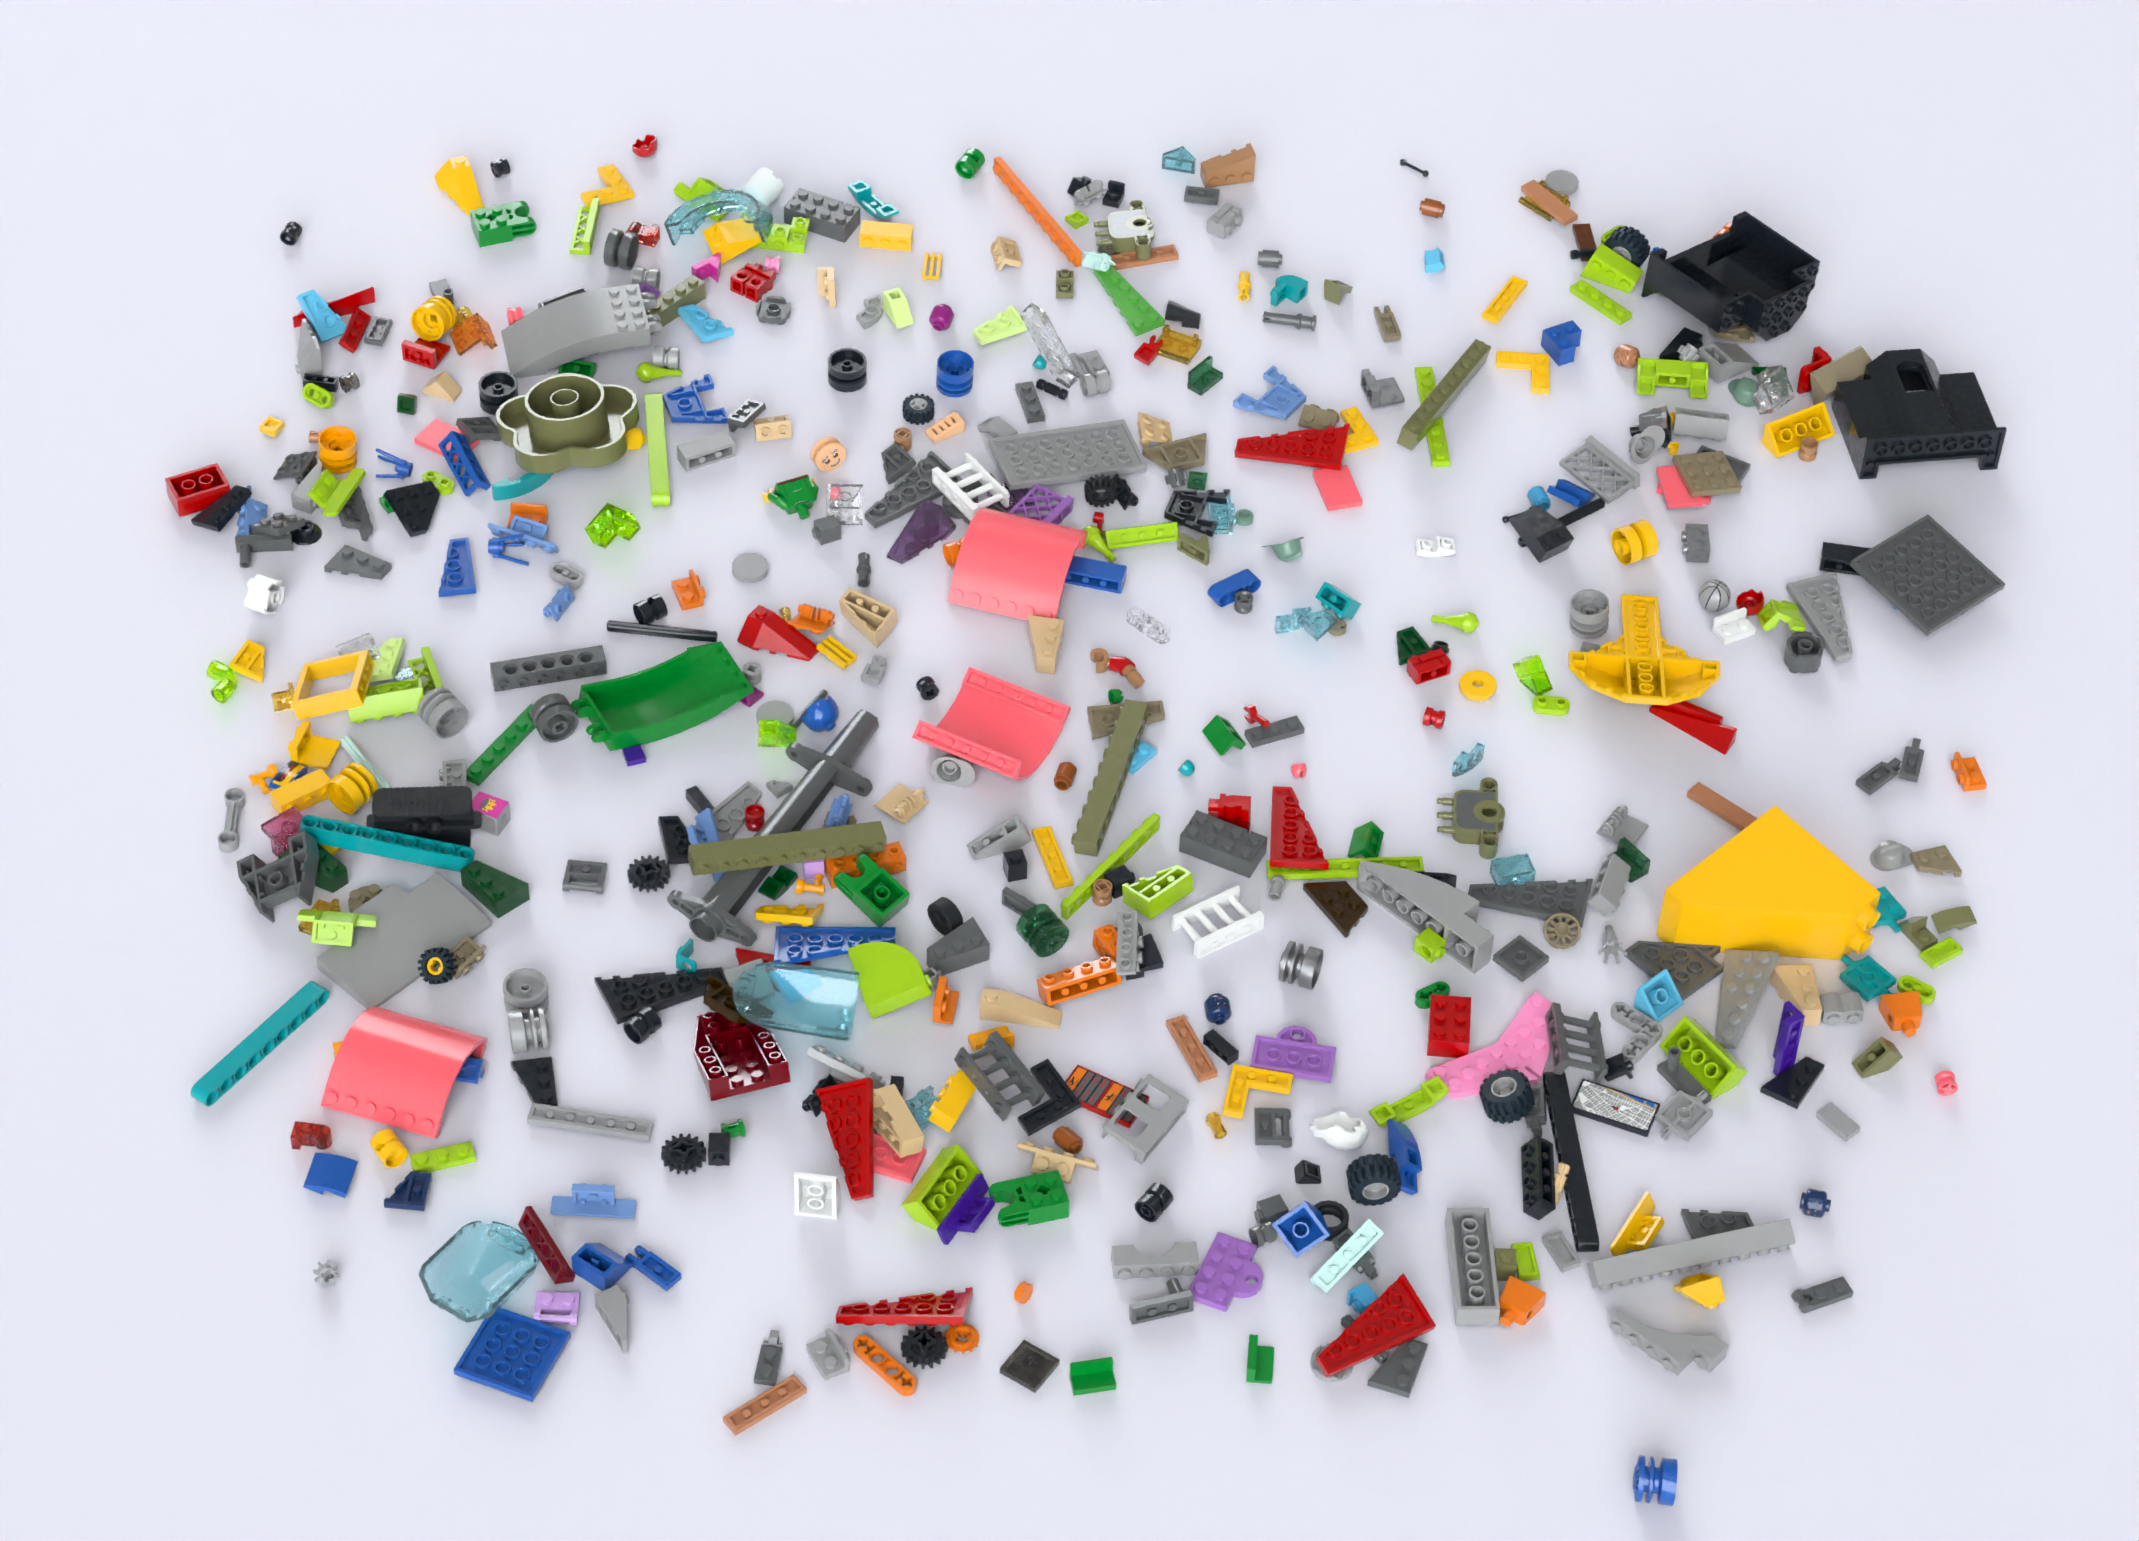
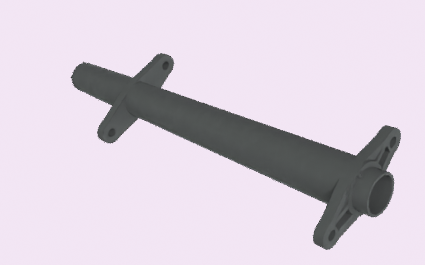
(716, 911)

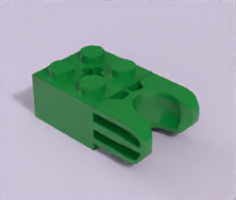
(501, 223)
(874, 892)
(1032, 1199)

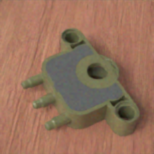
(1128, 230)
(1475, 817)

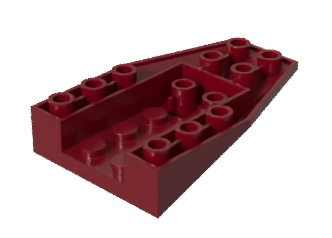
(737, 1056)

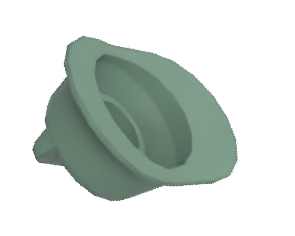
(1743, 391)
(1289, 550)

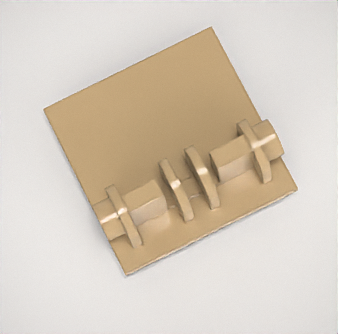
(1153, 430)
(902, 803)

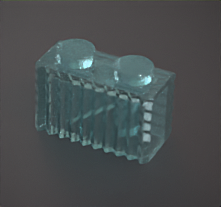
(1512, 869)

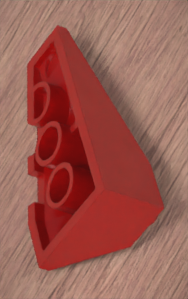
(770, 632)

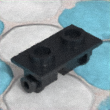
(1124, 495)
(813, 1101)

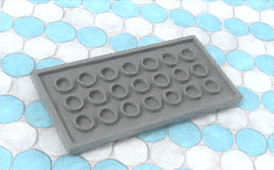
(1066, 454)

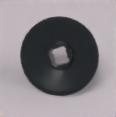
(307, 534)

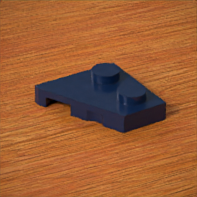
(411, 1193)

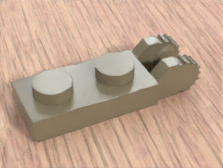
(1387, 324)

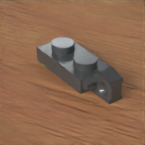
(1911, 762)
(1878, 776)
(1537, 1116)
(1365, 1263)
(769, 1360)

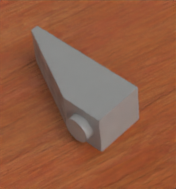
(299, 496)
(1003, 838)
(614, 1311)

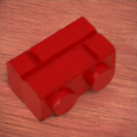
(1428, 666)

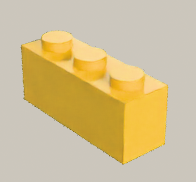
(886, 235)
(301, 792)
(951, 1101)

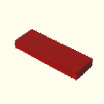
(354, 330)

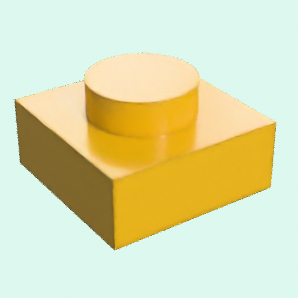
(271, 426)

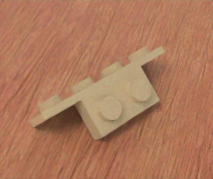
(1048, 1160)

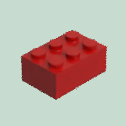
(196, 489)
(1449, 1026)

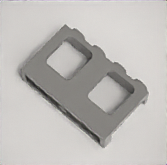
(1158, 1122)

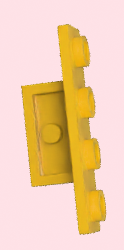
(1639, 1228)

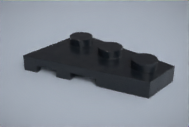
(537, 1079)

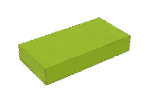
(1941, 952)
(1526, 1261)

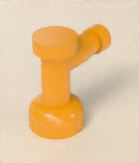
(270, 771)
(816, 887)

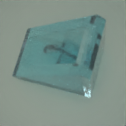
(1179, 160)
(1317, 623)

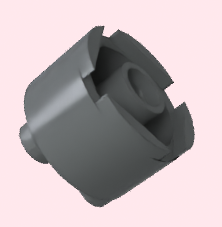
(1803, 652)

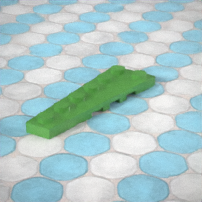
(1137, 311)

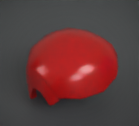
(646, 147)
(1751, 601)

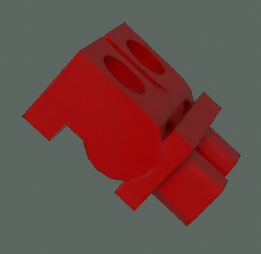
(752, 281)
(1232, 809)

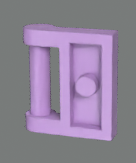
(557, 1303)

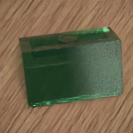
(1203, 376)
(1634, 858)

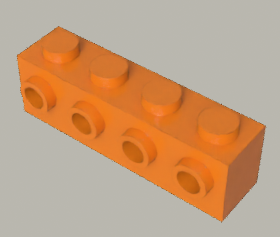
(891, 860)
(1078, 981)

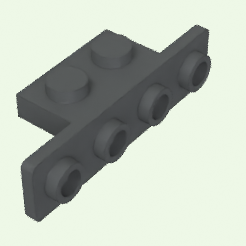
(355, 515)

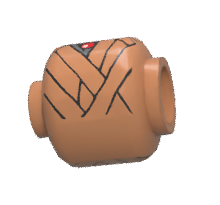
(1626, 356)

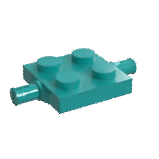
(1890, 910)
(1867, 977)

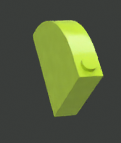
(888, 976)

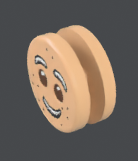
(828, 454)

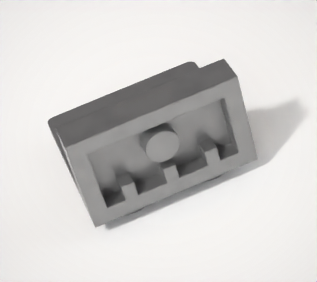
(1380, 392)

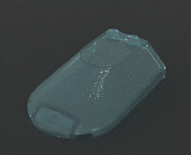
(799, 999)
(478, 1270)

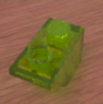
(1533, 675)
(775, 734)

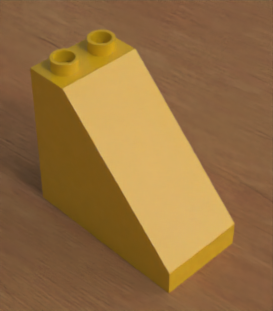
(1772, 893)

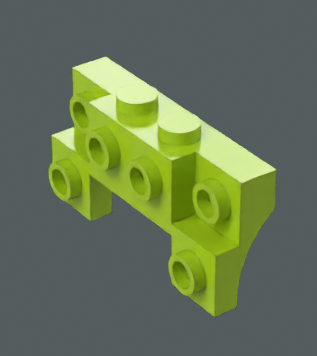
(787, 237)
(1672, 374)

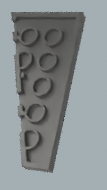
(909, 492)
(1536, 898)

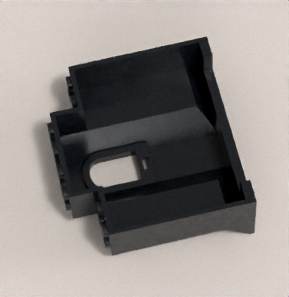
(1737, 279)
(1896, 427)

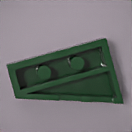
(330, 872)
(494, 888)

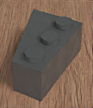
(959, 949)

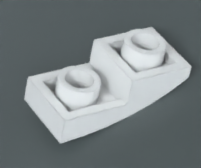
(1440, 547)

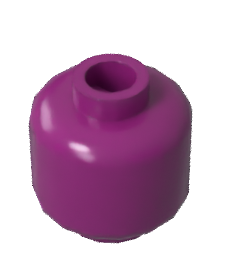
(941, 317)

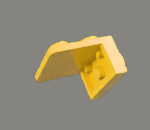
(312, 749)

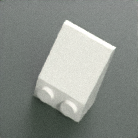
(816, 1195)

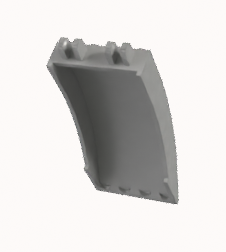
(579, 328)

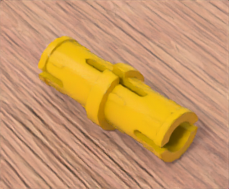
(1244, 285)

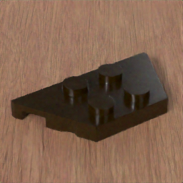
(1338, 903)
(720, 999)

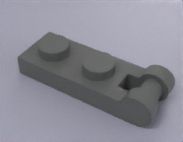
(1822, 1294)

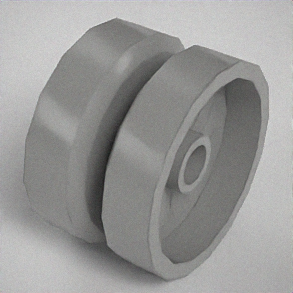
(525, 990)

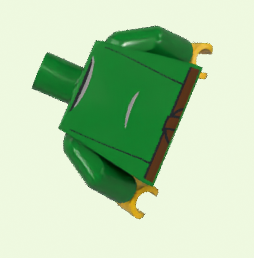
(794, 495)

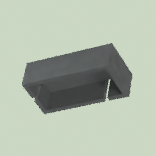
(826, 215)
(1223, 844)

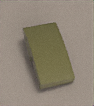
(1064, 284)
(1955, 917)

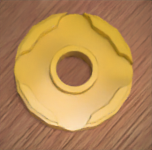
(1481, 678)

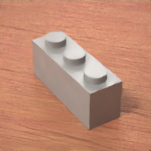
(1700, 424)
(706, 450)
(1609, 885)

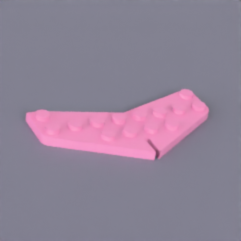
(1521, 1047)

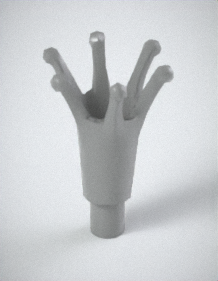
(1611, 945)

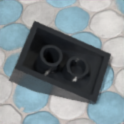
(1542, 533)

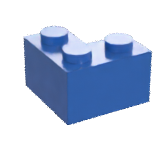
(1561, 342)

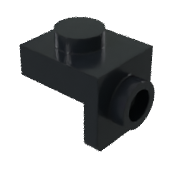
(1077, 183)

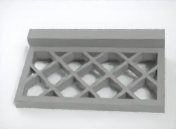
(1610, 463)

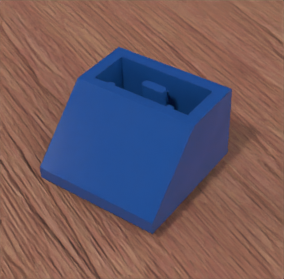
(599, 1265)

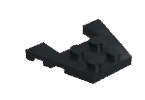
(1188, 506)

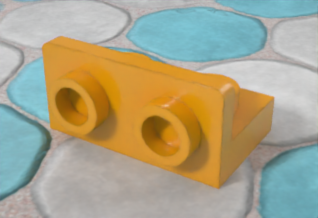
(978, 1039)

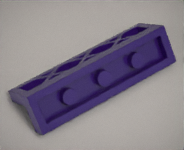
(1787, 1038)

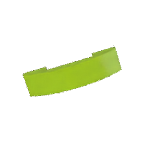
(1411, 1105)

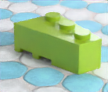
(1612, 270)
(1158, 892)

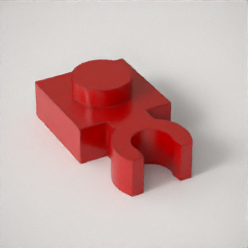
(1147, 352)

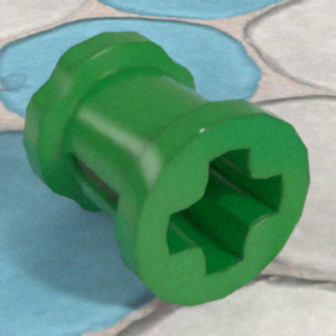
(735, 1129)

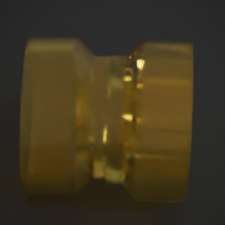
(463, 314)

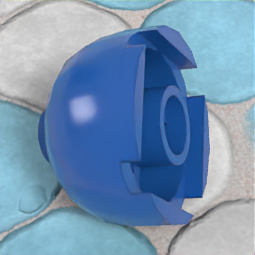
(821, 715)

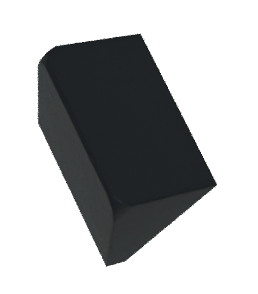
(1307, 1173)

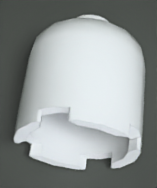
(764, 186)

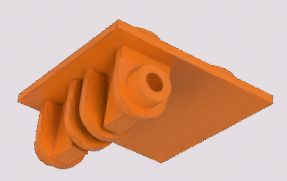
(812, 620)

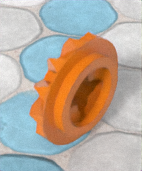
(963, 1331)

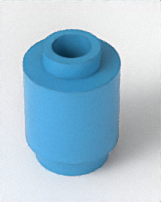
(1539, 497)

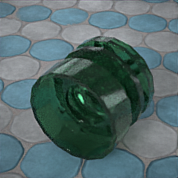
(1042, 930)

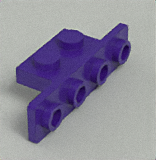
(968, 1211)

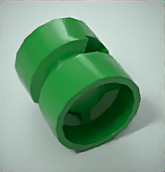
(970, 163)

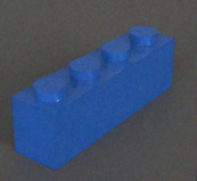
(1096, 574)

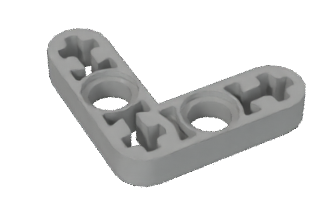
(1650, 1034)

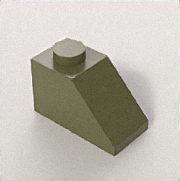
(1877, 1058)

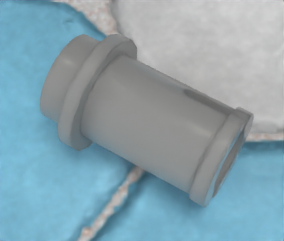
(1277, 884)

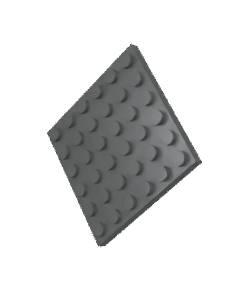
(1927, 574)

